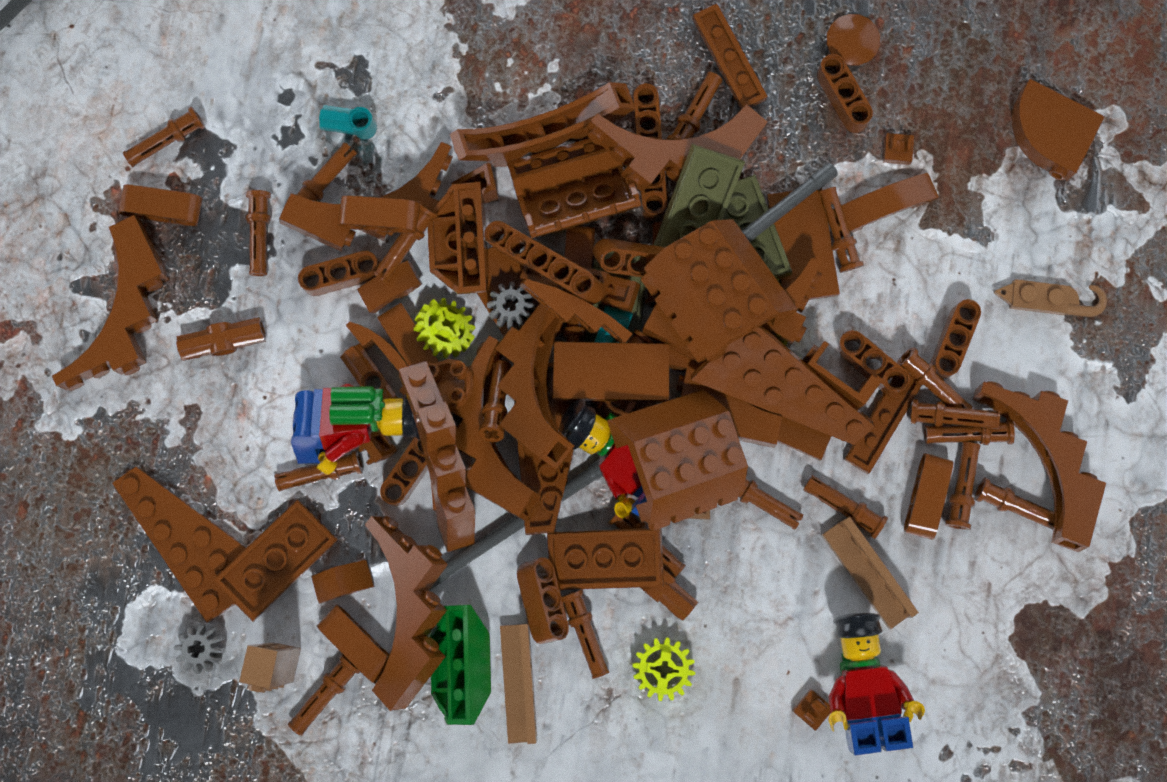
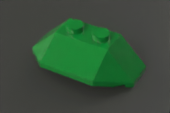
(464, 676)

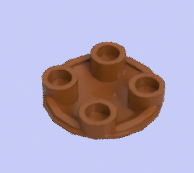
(853, 39)
(453, 382)

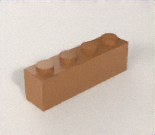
(269, 666)

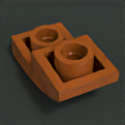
(378, 293)

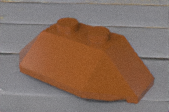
(457, 240)

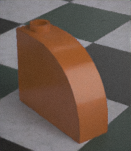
(1053, 129)

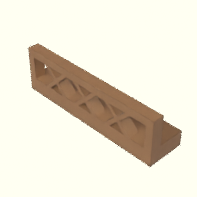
(869, 573)
(518, 684)

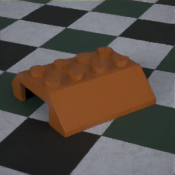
(570, 187)
(715, 288)
(683, 457)

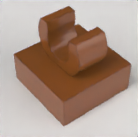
(898, 148)
(378, 448)
(812, 709)

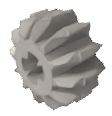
(499, 305)
(204, 659)

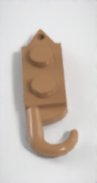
(1049, 298)

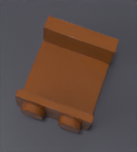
(856, 397)

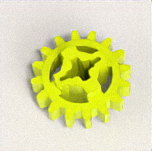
(444, 328)
(662, 682)

